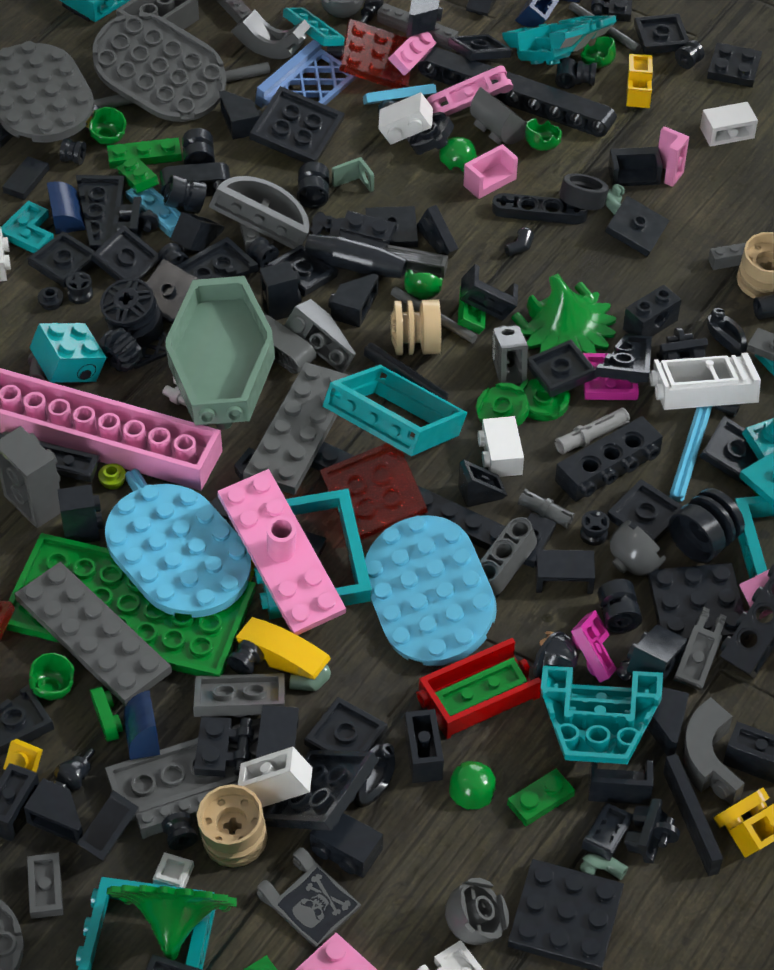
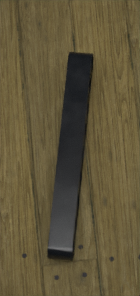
(526, 94)

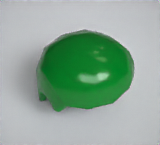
(602, 52)
(107, 125)
(542, 136)
(457, 153)
(422, 285)
(51, 676)
(472, 785)

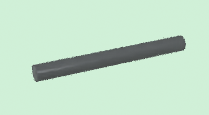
(612, 32)
(445, 321)

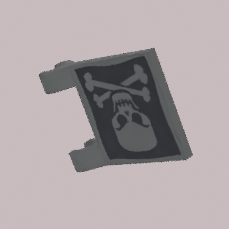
(313, 903)

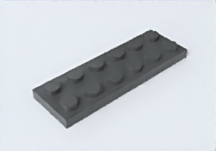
(296, 430)
(93, 633)
(170, 775)

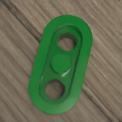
(109, 723)

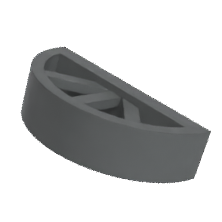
(262, 208)

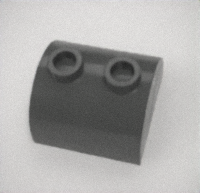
(497, 118)

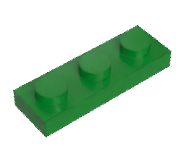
(147, 151)
(481, 686)

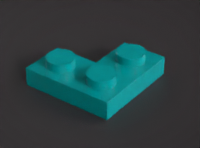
(24, 227)

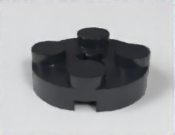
(434, 137)

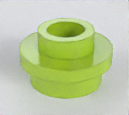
(112, 476)

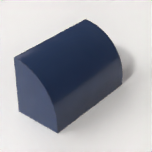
(535, 12)
(65, 207)
(141, 727)

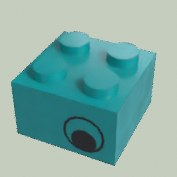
(67, 352)

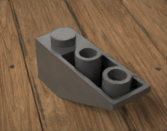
(322, 332)

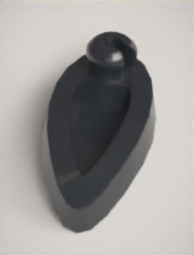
(727, 332)
(380, 776)

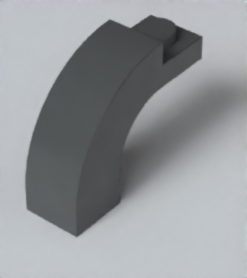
(267, 40)
(702, 766)

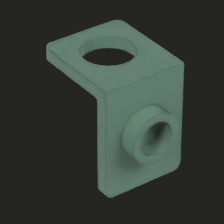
(351, 171)

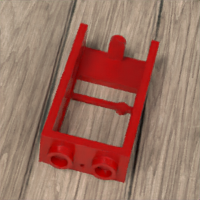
(466, 668)

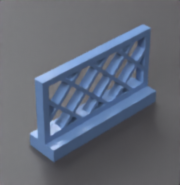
(292, 74)

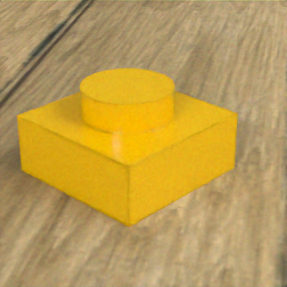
(23, 755)

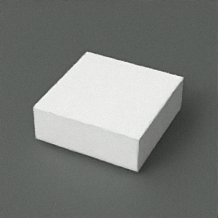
(173, 871)

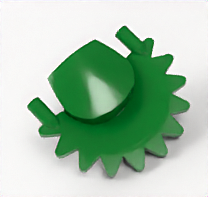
(567, 317)
(171, 910)

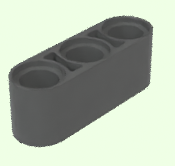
(289, 348)
(508, 544)

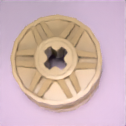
(757, 266)
(417, 327)
(230, 810)

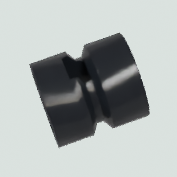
(198, 147)
(313, 185)
(185, 194)
(619, 606)

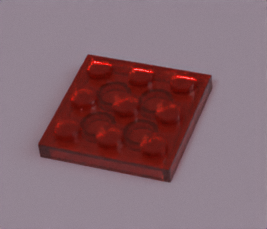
(367, 55)
(378, 487)

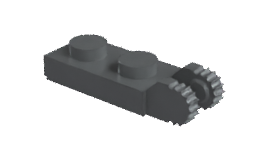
(699, 652)

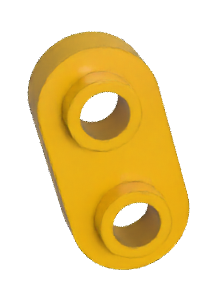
(732, 816)

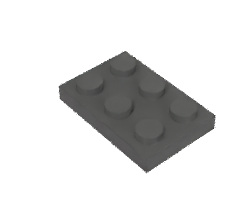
(237, 694)

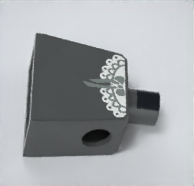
(506, 346)

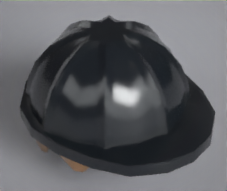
(555, 650)

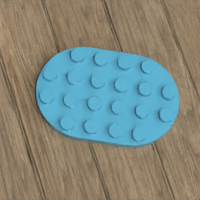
(178, 550)
(430, 590)

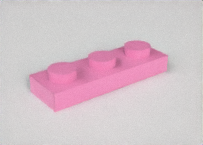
(412, 51)

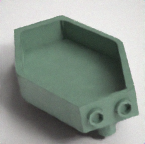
(220, 351)

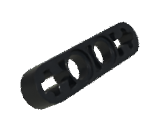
(539, 210)

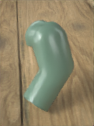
(614, 198)
(306, 684)
(613, 867)

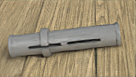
(583, 435)

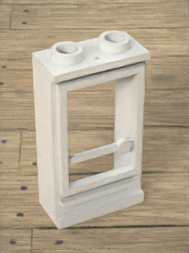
(705, 381)

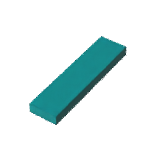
(318, 31)

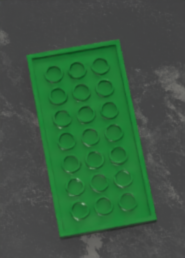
(187, 643)

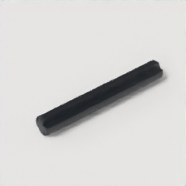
(383, 358)

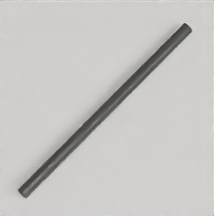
(231, 75)

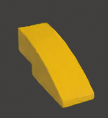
(639, 81)
(284, 649)

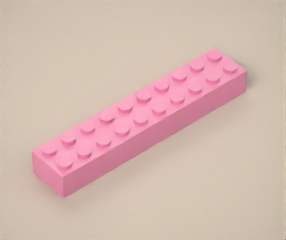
(114, 430)

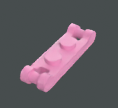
(462, 94)

